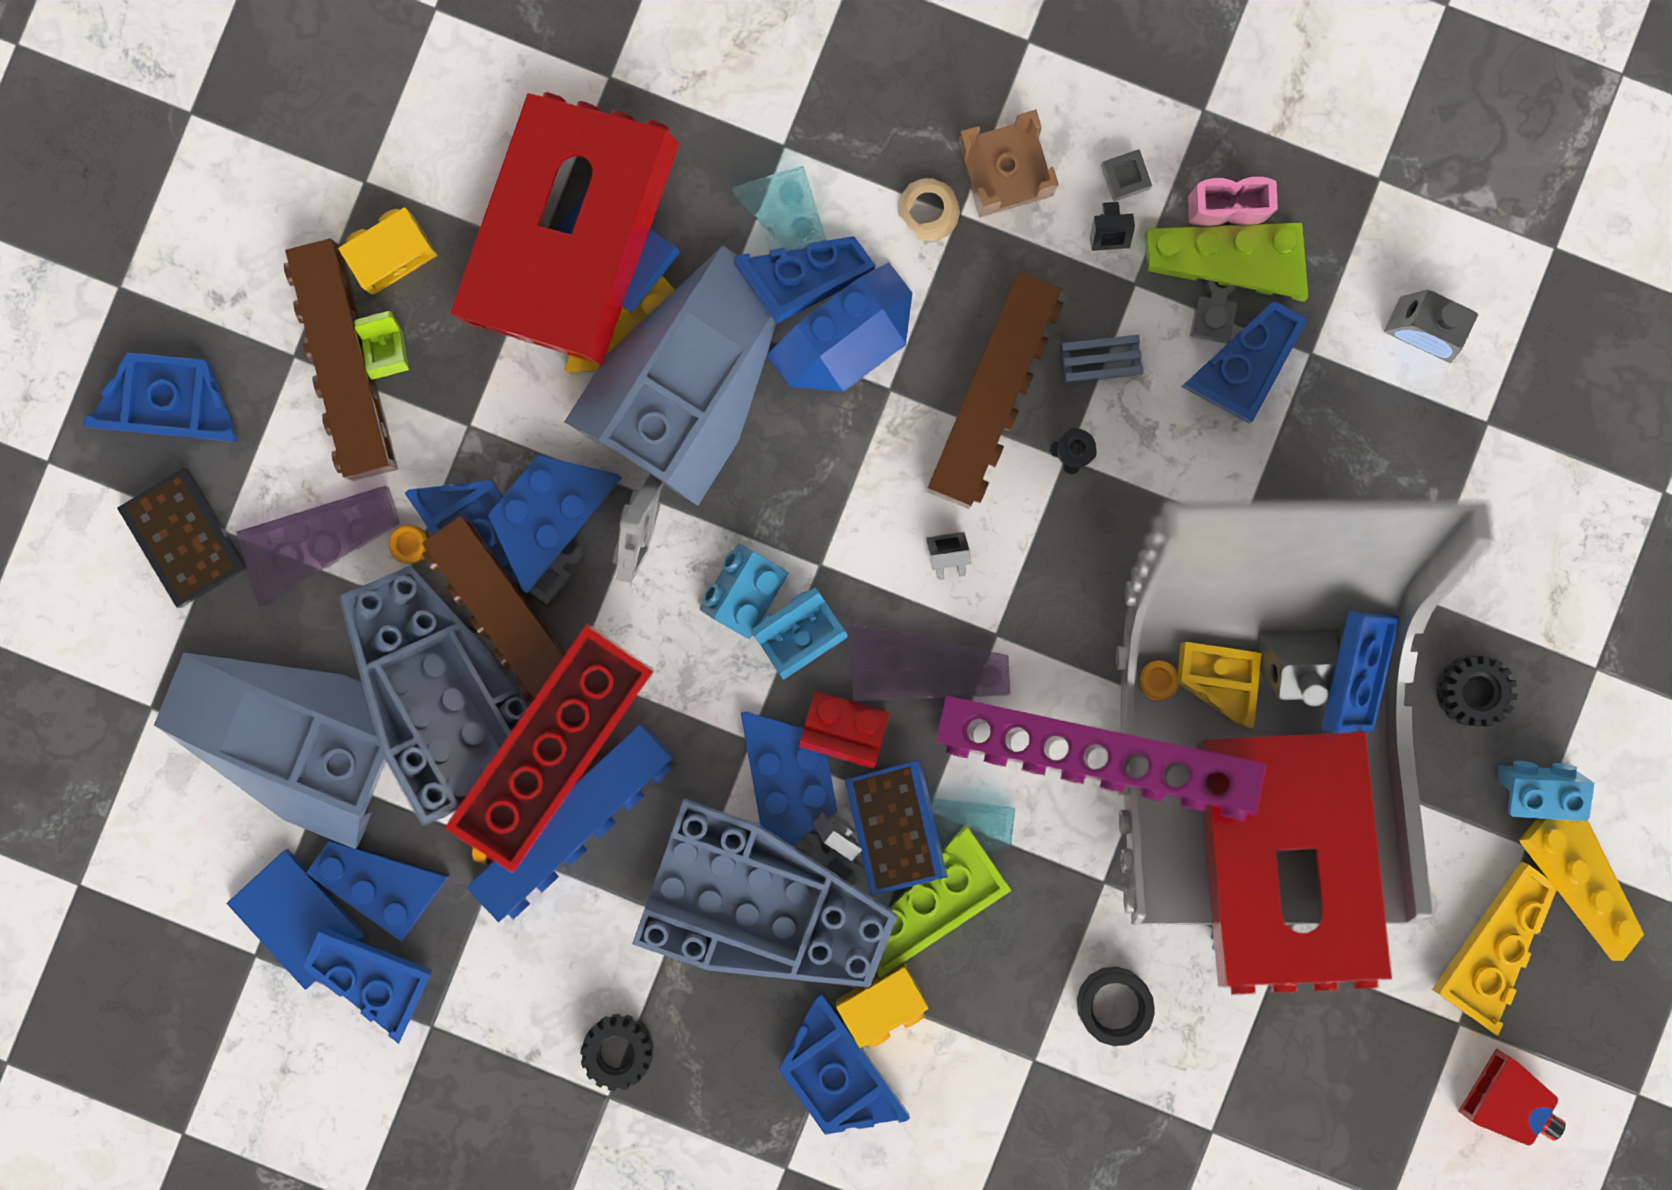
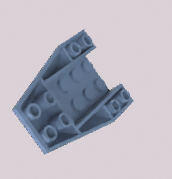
(682, 380)
(430, 690)
(282, 736)
(758, 906)

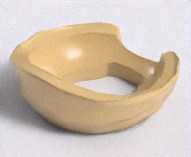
(948, 220)

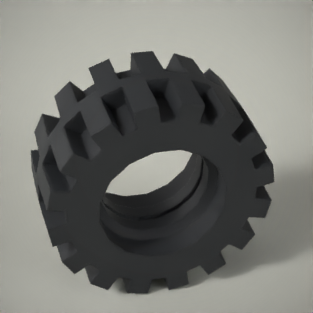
(606, 1074)

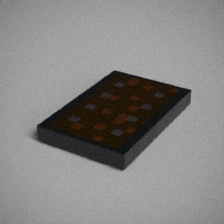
(182, 537)

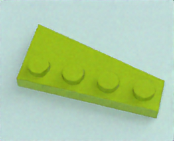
(1235, 255)
(939, 906)

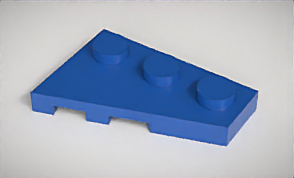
(802, 277)
(1249, 364)
(377, 886)
(370, 978)

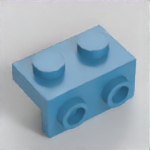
(743, 590)
(799, 632)
(1547, 792)

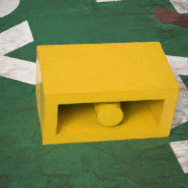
(387, 250)
(882, 1007)

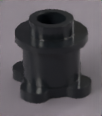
(1062, 451)

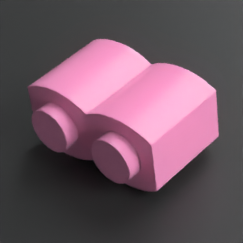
(1239, 203)

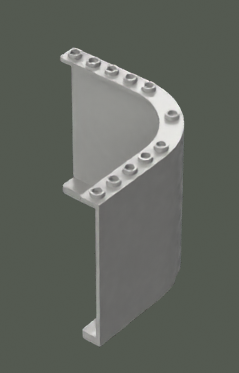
(1282, 566)

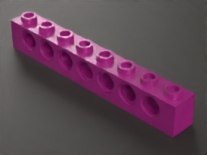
(963, 716)

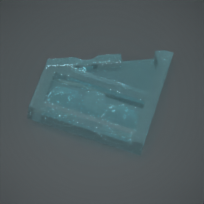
(784, 207)

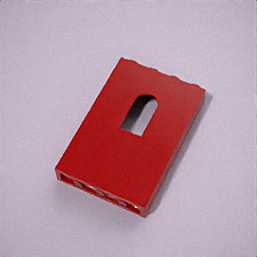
(554, 284)
(1310, 799)

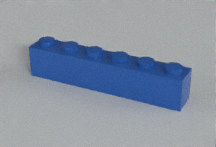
(584, 812)

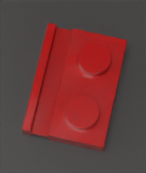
(844, 729)

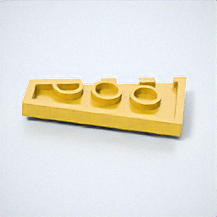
(1582, 875)
(1490, 959)

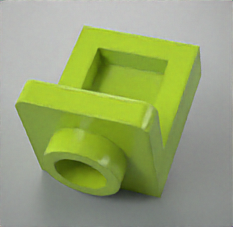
(382, 345)

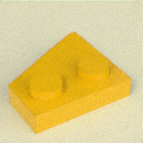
(1222, 679)

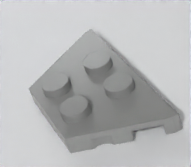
(637, 529)

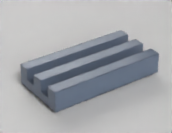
(1134, 355)

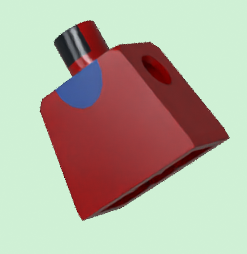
(1512, 1102)

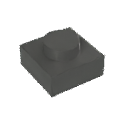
(1126, 175)
(837, 835)

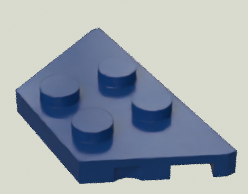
(164, 399)
(445, 503)
(545, 513)
(788, 780)
(836, 1076)

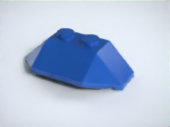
(847, 334)

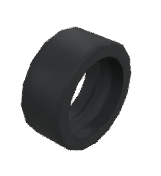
(1139, 1025)

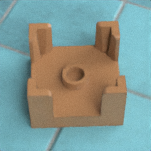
(1007, 165)

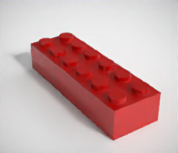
(549, 748)

